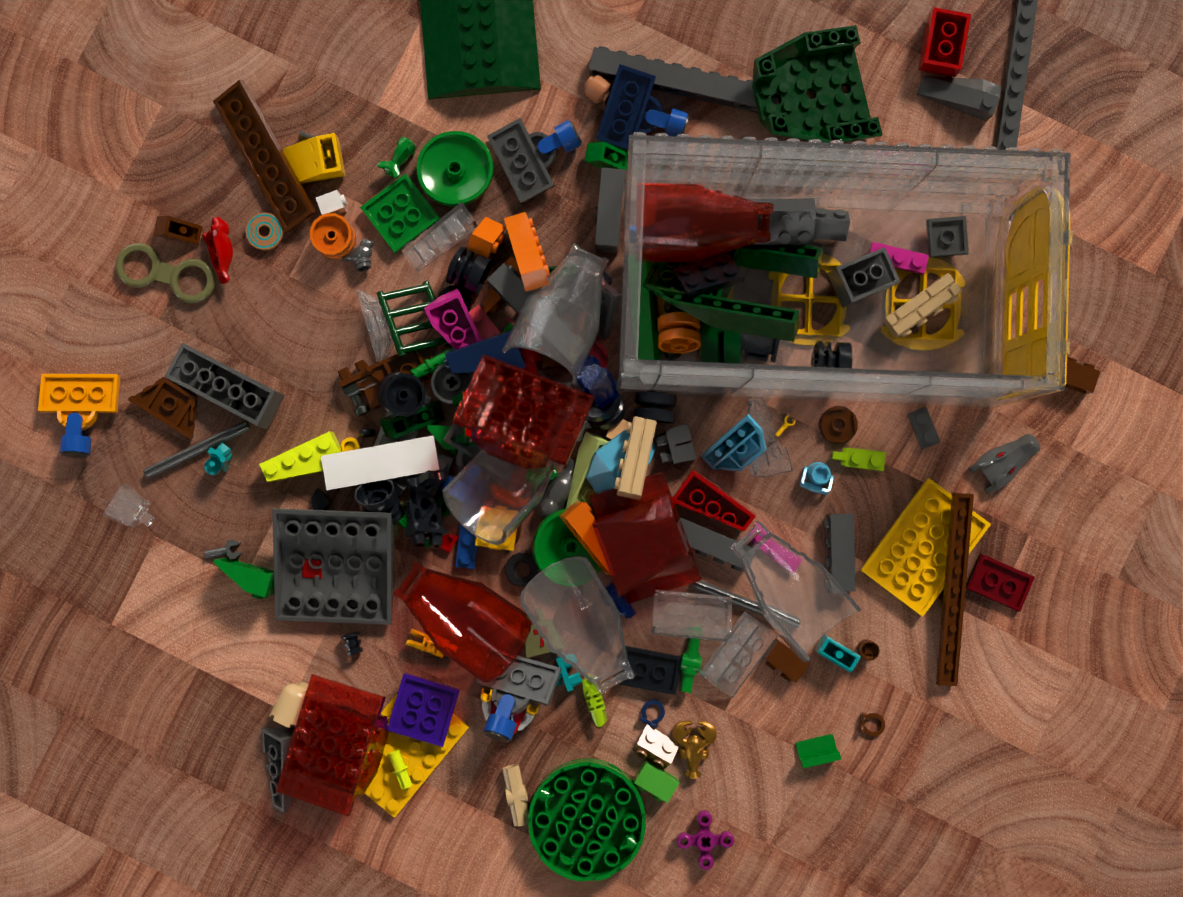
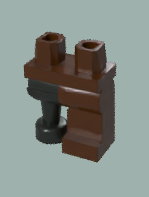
(358, 384)

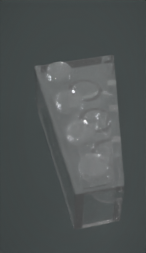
(440, 237)

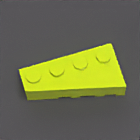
(302, 459)

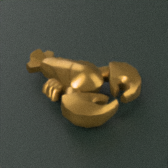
(694, 745)

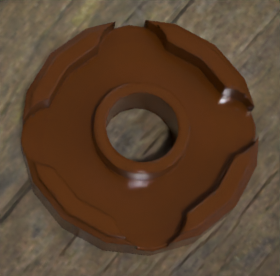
(849, 421)

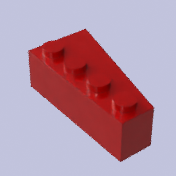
(708, 499)

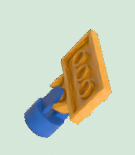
(77, 404)

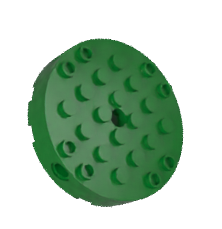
(594, 848)

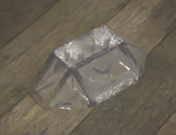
(376, 325)

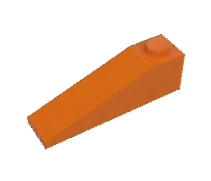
(580, 521)

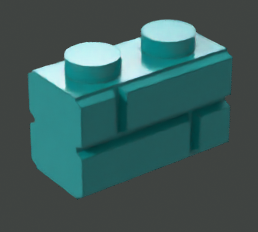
(837, 653)

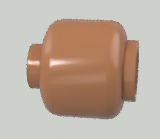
(597, 89)

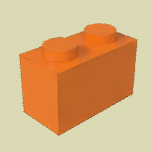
(487, 238)

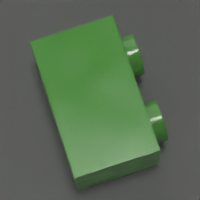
(656, 781)

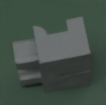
(676, 453)

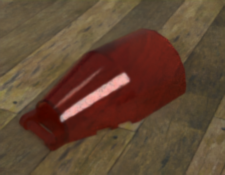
(698, 223)
(466, 621)

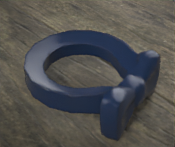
(643, 718)

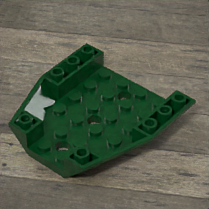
(819, 64)

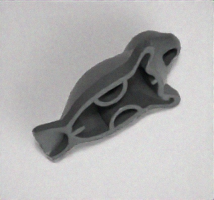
(557, 491)

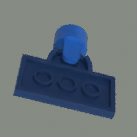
(635, 110)

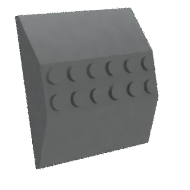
(355, 565)

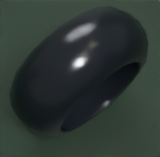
(367, 432)

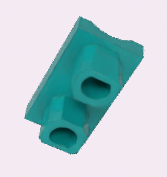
(218, 459)
(569, 680)

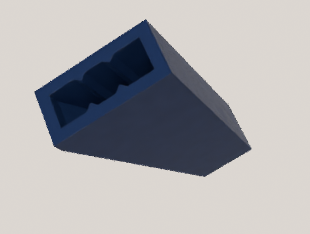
(468, 357)

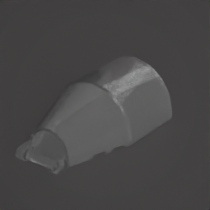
(565, 314)
(495, 496)
(792, 590)
(578, 620)

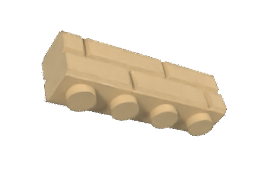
(922, 305)
(636, 458)

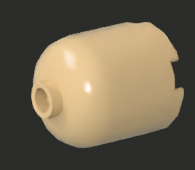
(289, 704)

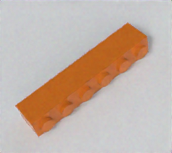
(527, 251)

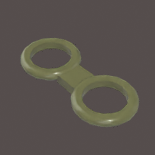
(165, 273)

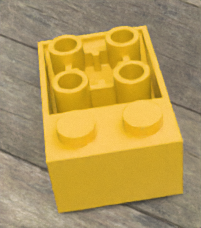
(316, 158)

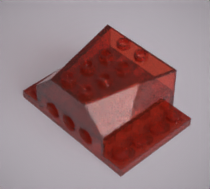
(522, 415)
(644, 540)
(334, 745)

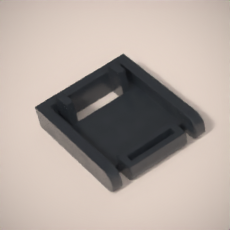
(759, 347)

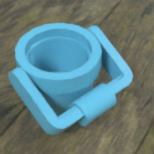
(817, 475)

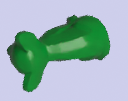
(404, 149)

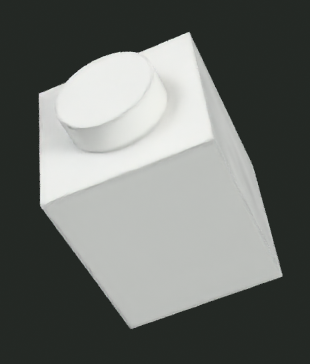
(332, 203)

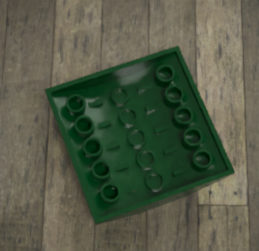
(479, 47)

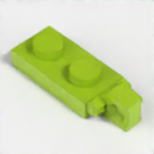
(860, 458)

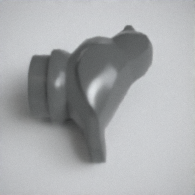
(361, 255)

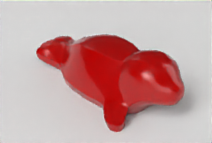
(219, 248)

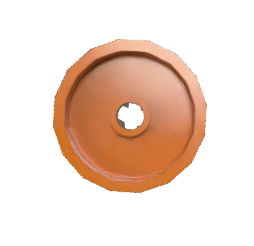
(323, 237)
(678, 333)

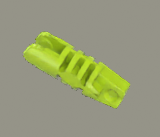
(594, 703)

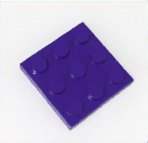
(423, 709)

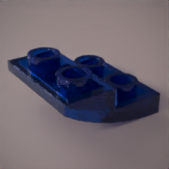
(623, 605)

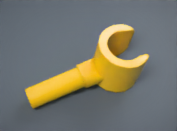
(784, 426)

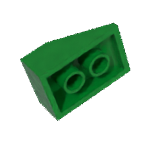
(249, 577)

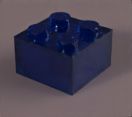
(597, 382)

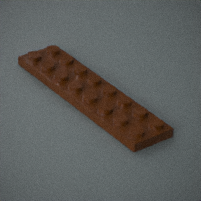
(264, 156)

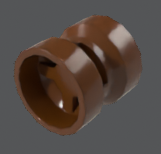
(871, 649)

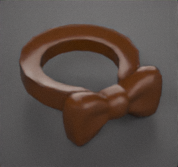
(862, 728)

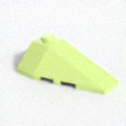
(580, 486)

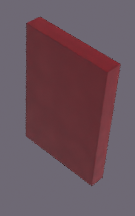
(1000, 582)

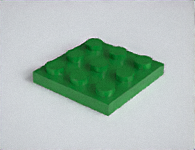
(400, 213)

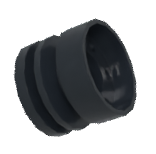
(465, 269)
(826, 357)
(379, 497)

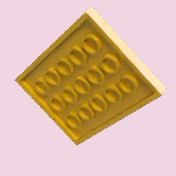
(914, 550)
(417, 755)

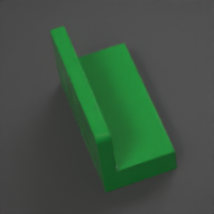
(817, 751)

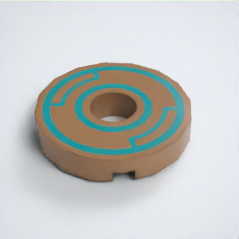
(254, 227)

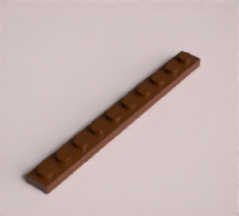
(954, 589)

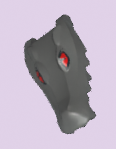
(1004, 462)

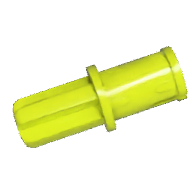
(400, 769)

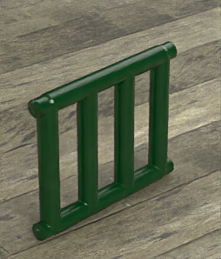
(396, 332)

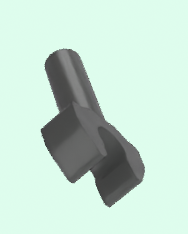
(224, 550)

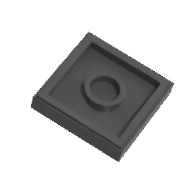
(947, 236)

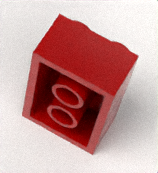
(944, 42)

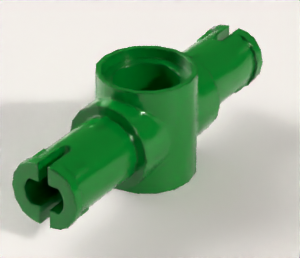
(690, 664)

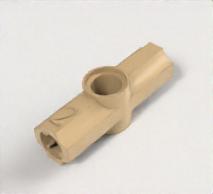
(516, 794)

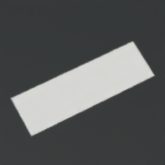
(380, 462)

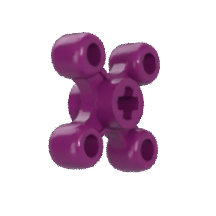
(705, 848)

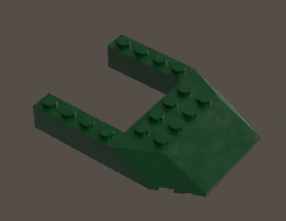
(739, 315)

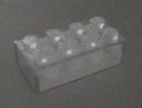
(691, 615)

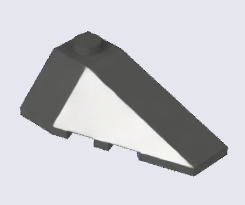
(966, 95)

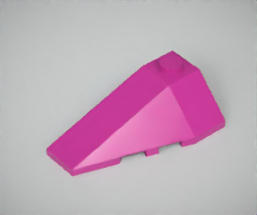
(452, 320)

